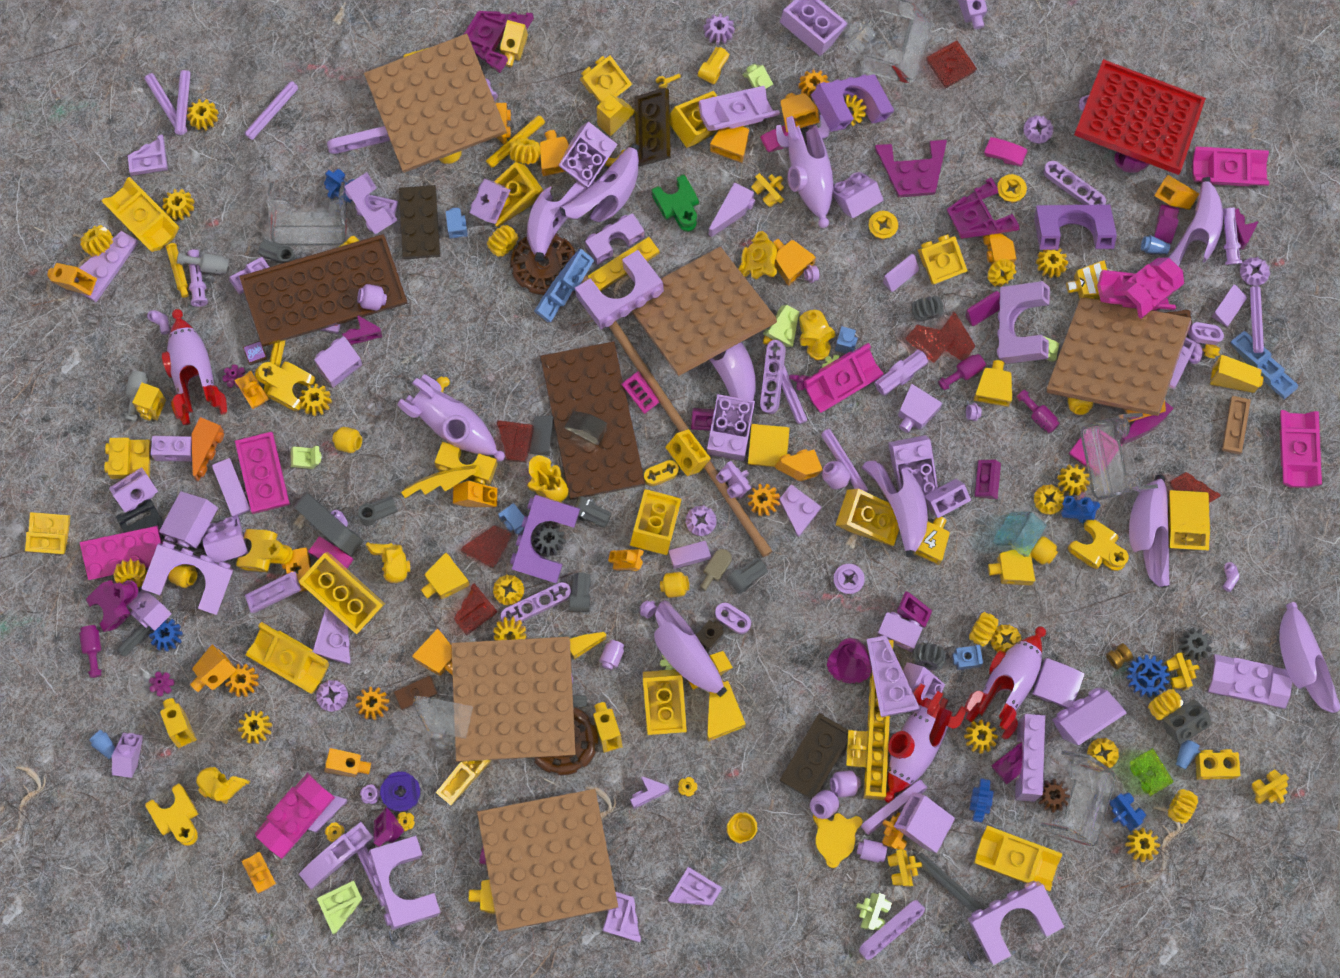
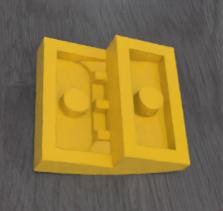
(767, 444)
(47, 533)

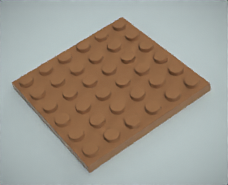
(435, 103)
(703, 311)
(1119, 357)
(517, 698)
(547, 860)

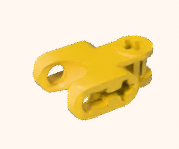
(282, 381)
(1102, 549)
(264, 550)
(176, 817)

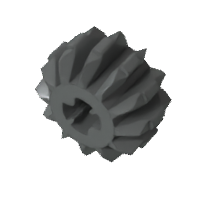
(927, 308)
(543, 536)
(1189, 638)
(929, 656)

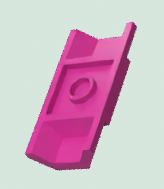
(1230, 166)
(1111, 280)
(1152, 285)
(842, 378)
(1300, 449)
(294, 815)

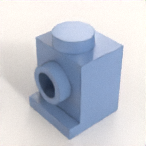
(456, 223)
(846, 340)
(513, 519)
(962, 663)

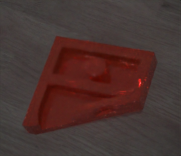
(930, 341)
(962, 344)
(516, 440)
(1187, 482)
(488, 546)
(474, 611)

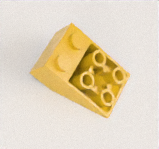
(1188, 520)

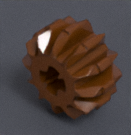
(1058, 802)

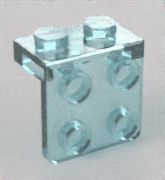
(1020, 532)

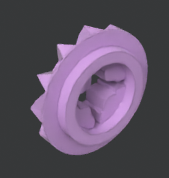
(1033, 134)
(1256, 279)
(701, 529)
(849, 570)
(340, 699)

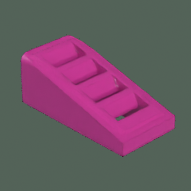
(635, 396)

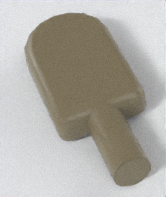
(716, 567)

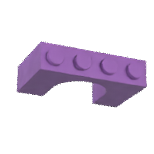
(834, 109)
(1093, 217)
(527, 559)

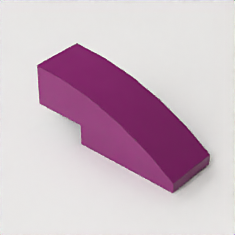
(1145, 425)

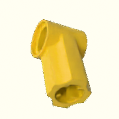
(712, 68)

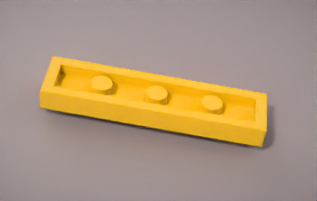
(614, 269)

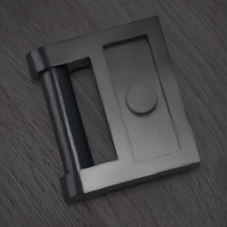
(151, 520)

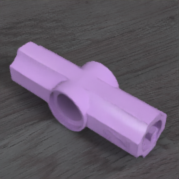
(901, 372)

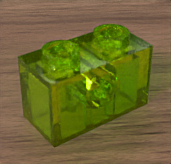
(1158, 780)

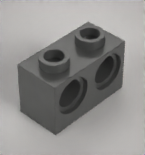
(1187, 721)

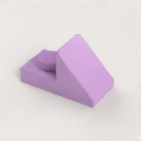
(653, 790)

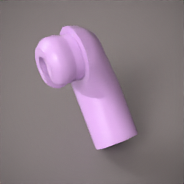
(1196, 354)

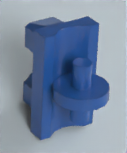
(333, 183)
(1080, 509)
(1125, 813)

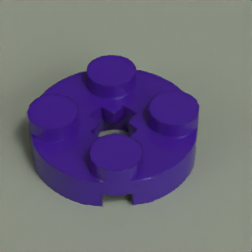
(408, 783)

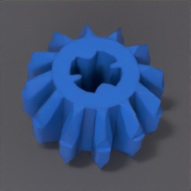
(166, 627)

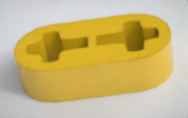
(660, 468)

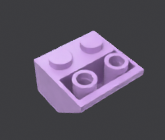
(857, 194)
(337, 361)
(225, 540)
(919, 674)

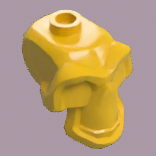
(815, 334)
(546, 479)
(394, 561)
(216, 786)

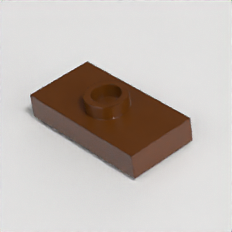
(420, 688)

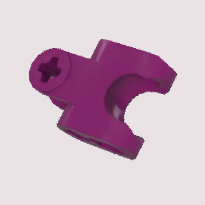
(114, 601)

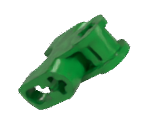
(679, 204)

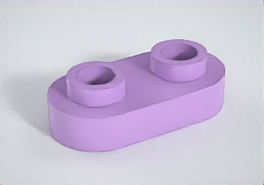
(1205, 333)
(734, 616)

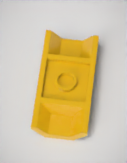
(142, 216)
(288, 658)
(1017, 857)

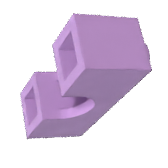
(376, 218)
(626, 229)

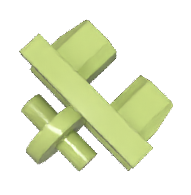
(870, 911)

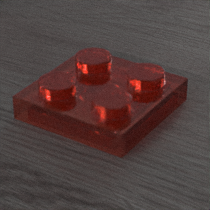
(951, 64)

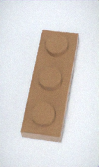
(1236, 425)

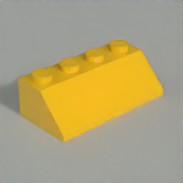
(341, 592)

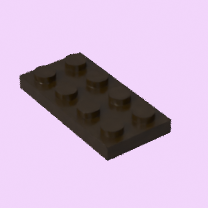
(652, 126)
(419, 222)
(815, 757)

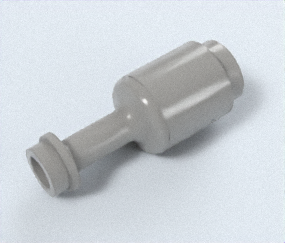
(207, 263)
(133, 385)

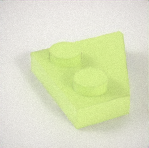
(785, 327)
(340, 905)

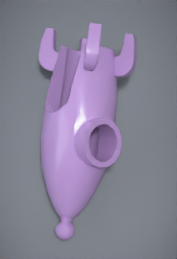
(810, 169)
(450, 419)

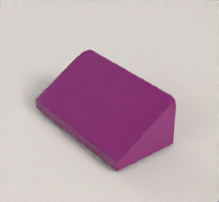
(983, 309)
(702, 419)
(988, 479)
(1010, 764)

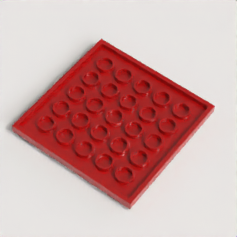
(1140, 117)

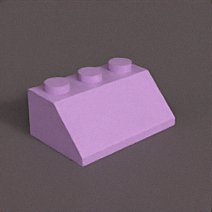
(813, 23)
(1088, 716)

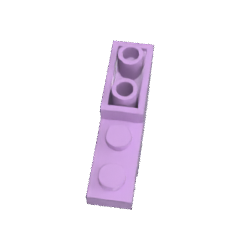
(335, 855)

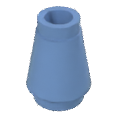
(1154, 245)
(103, 744)
(1187, 753)

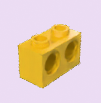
(149, 402)
(688, 452)
(1218, 770)

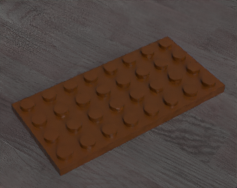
(320, 289)
(591, 383)

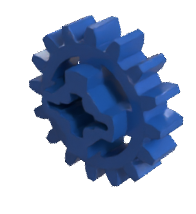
(1147, 668)
(981, 800)

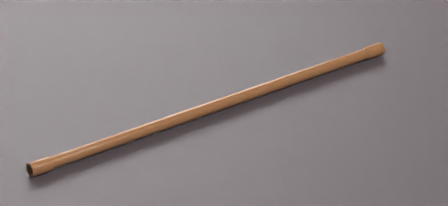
(758, 540)

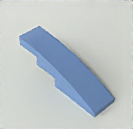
(563, 285)
(1272, 372)

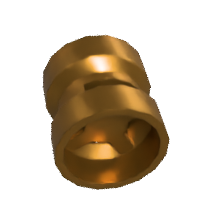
(1119, 656)

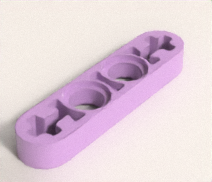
(358, 140)
(1076, 184)
(769, 376)
(534, 601)
(892, 808)
(891, 930)

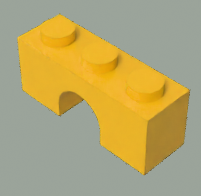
(449, 457)

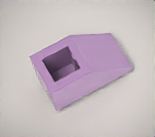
(126, 755)

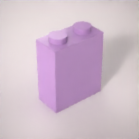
(188, 520)
(924, 822)

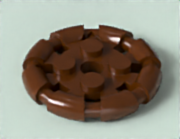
(534, 269)
(584, 755)

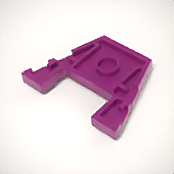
(488, 30)
(913, 176)
(973, 218)

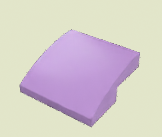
(1058, 683)

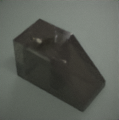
(587, 426)

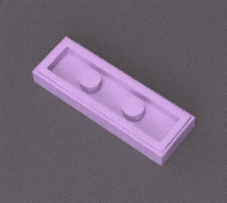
(231, 487)
(273, 592)

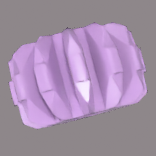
(719, 35)

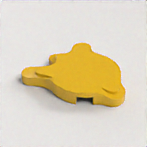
(759, 257)
(836, 837)

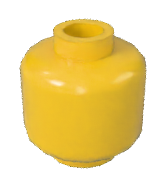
(1078, 406)
(347, 439)
(1044, 551)
(183, 575)
(675, 584)

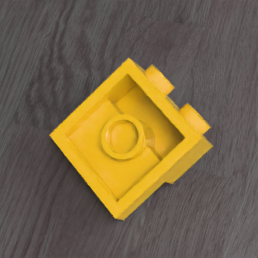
(605, 79)
(942, 259)
(127, 457)

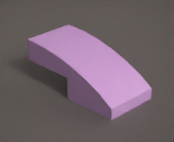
(256, 265)

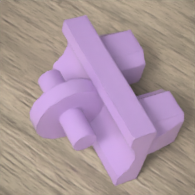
(736, 480)

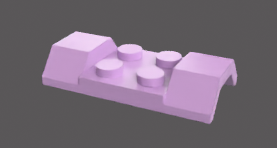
(736, 109)
(1250, 681)

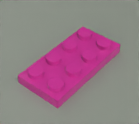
(262, 472)
(106, 552)

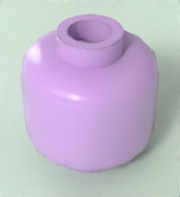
(371, 297)
(836, 475)
(845, 783)
(824, 804)

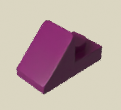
(1166, 223)
(1244, 231)
(367, 332)
(914, 609)
(386, 828)

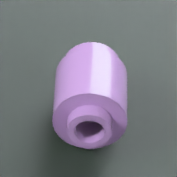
(612, 654)
(872, 851)

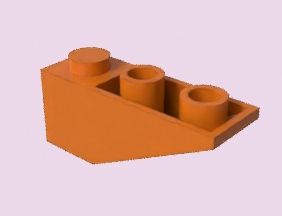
(204, 441)

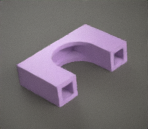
(1012, 302)
(607, 310)
(215, 574)
(1031, 734)
(399, 911)
(987, 922)

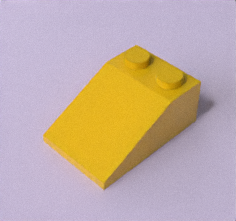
(687, 122)
(523, 191)
(868, 517)
(655, 522)
(664, 702)

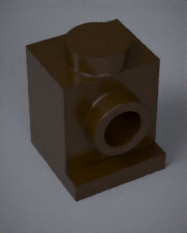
(707, 641)

